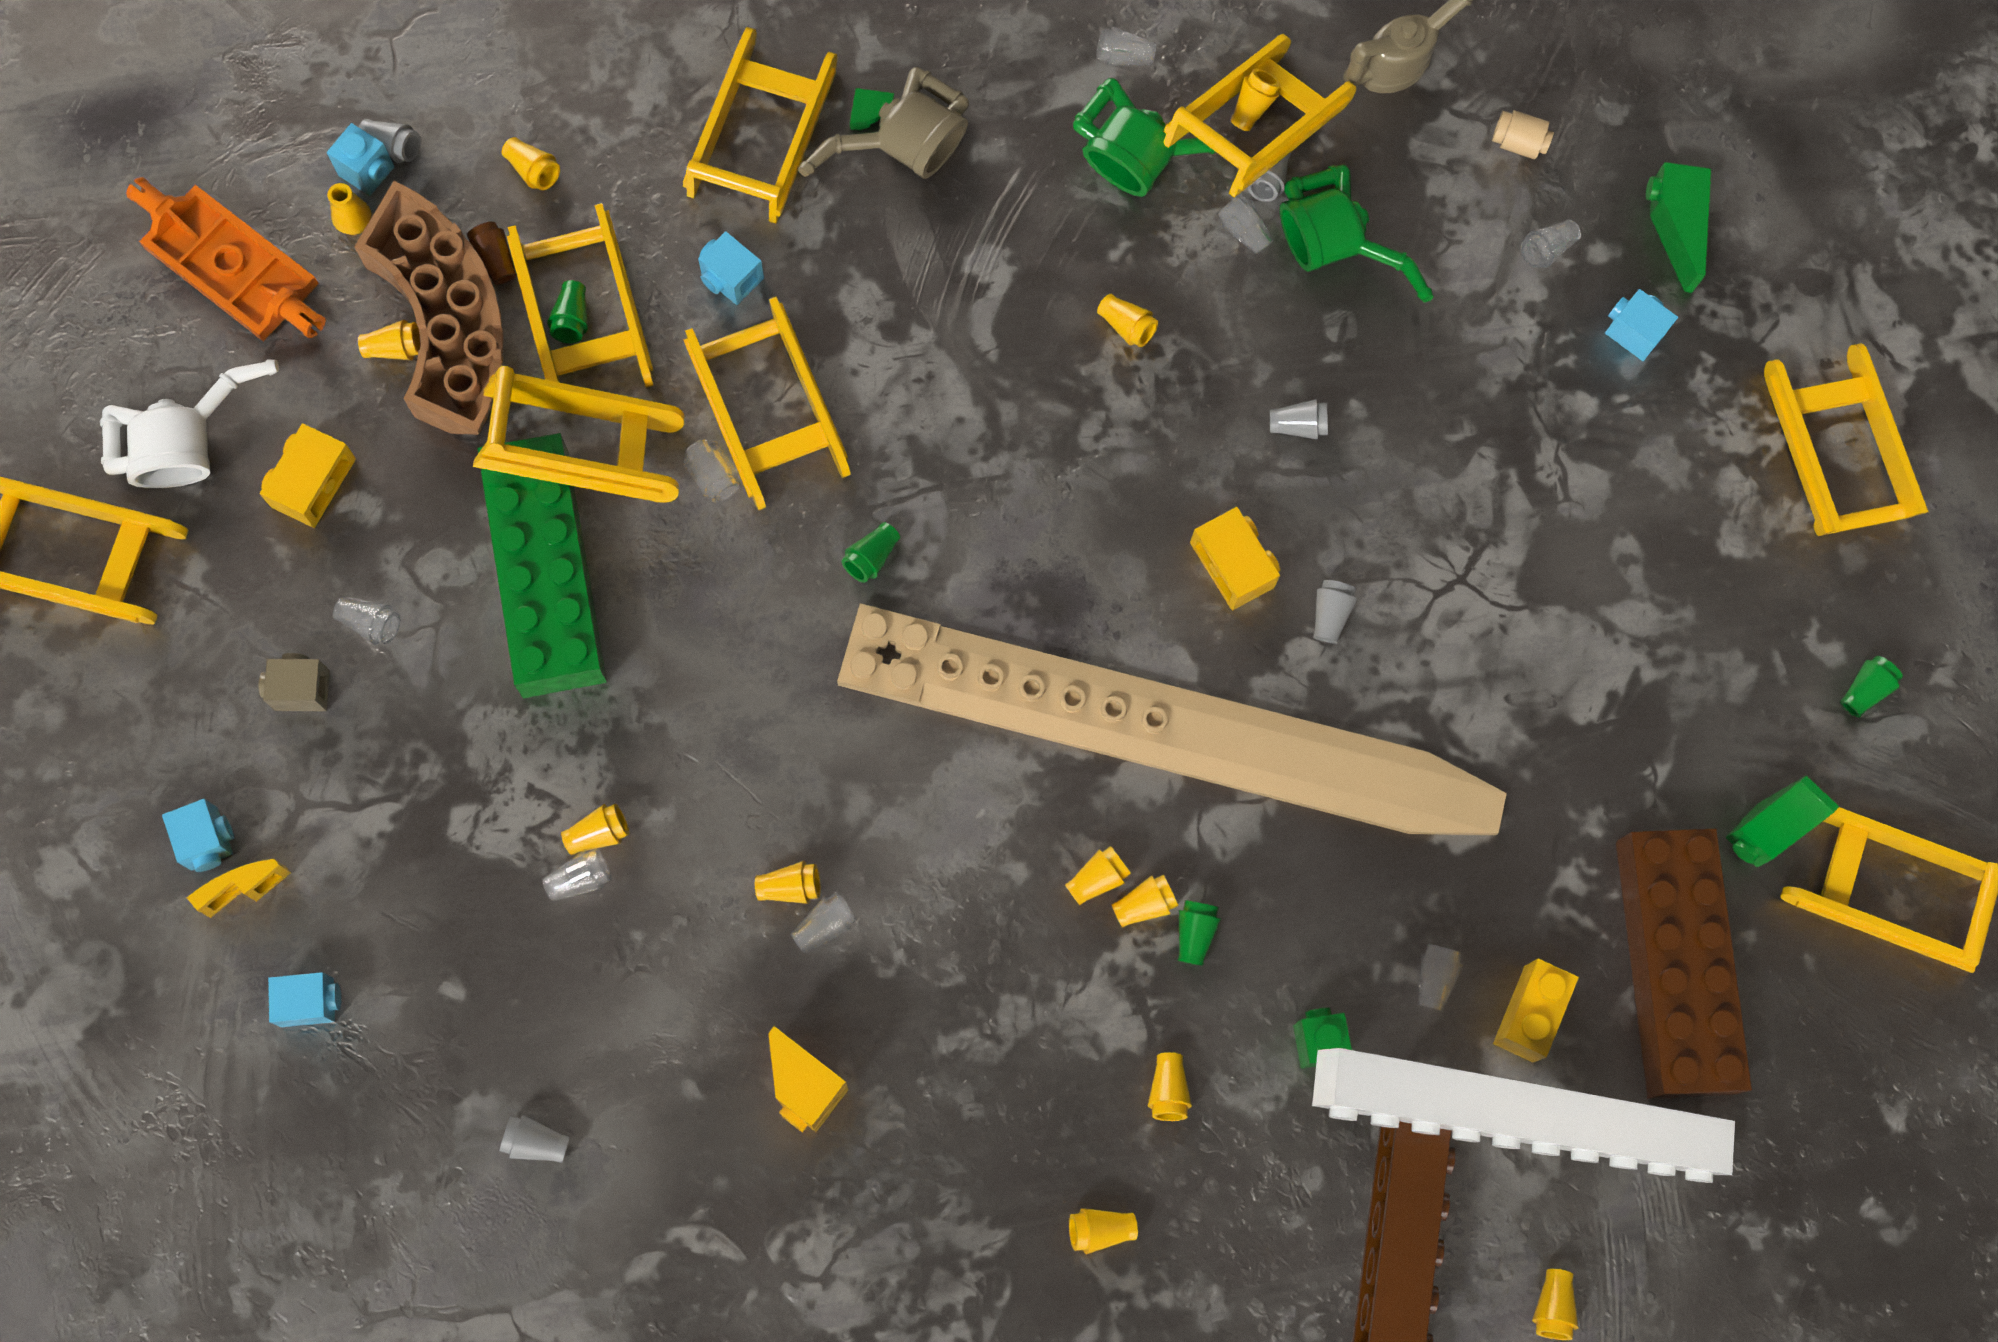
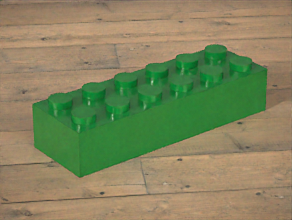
(543, 579)

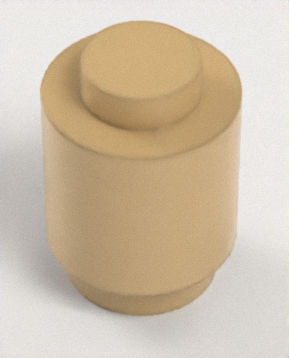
(1522, 134)

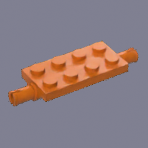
(227, 260)

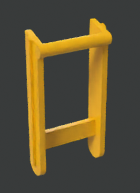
(774, 81)
(1316, 109)
(591, 352)
(1863, 389)
(633, 414)
(783, 448)
(121, 562)
(1842, 875)

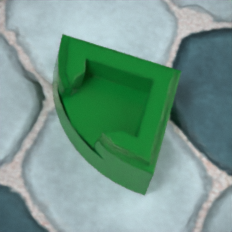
(867, 107)

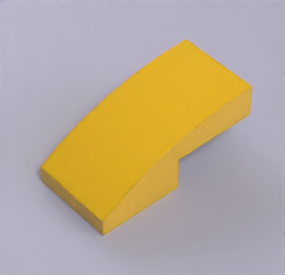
(250, 879)

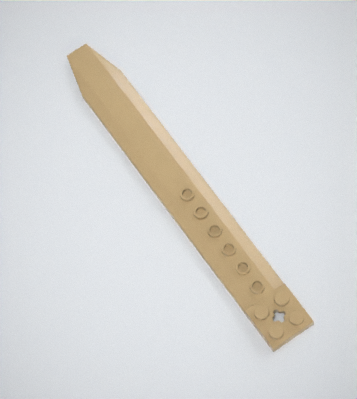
(1166, 727)

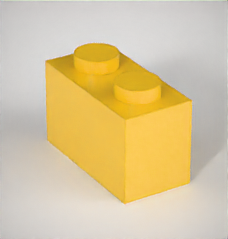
(307, 475)
(1235, 557)
(1535, 1010)

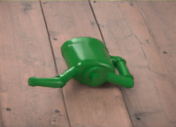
(1130, 142)
(1333, 227)

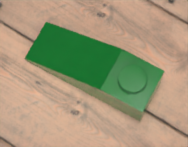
(1681, 218)
(1780, 821)

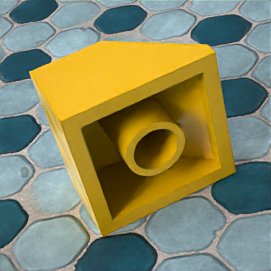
(803, 1083)

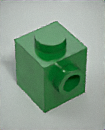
(1320, 1032)

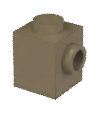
(295, 683)

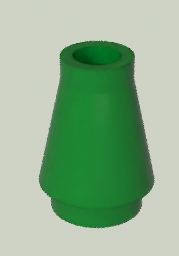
(569, 313)
(868, 555)
(1872, 684)
(1196, 930)

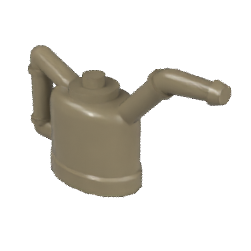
(1399, 50)
(911, 129)

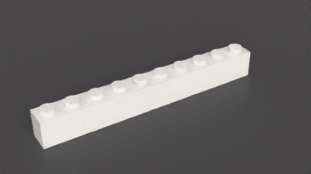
(1522, 1113)

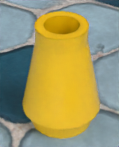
(1256, 96)
(532, 164)
(348, 210)
(1130, 321)
(394, 341)
(597, 830)
(1098, 876)
(789, 884)
(1147, 901)
(1169, 1089)
(1098, 1229)
(1556, 1306)

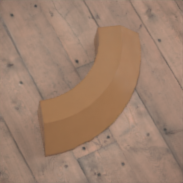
(452, 304)

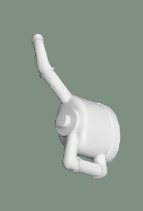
(168, 439)

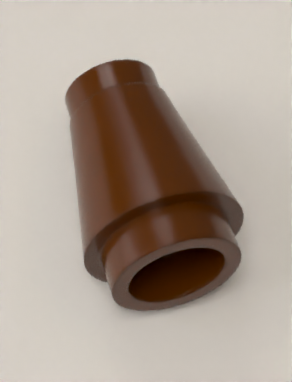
(493, 250)

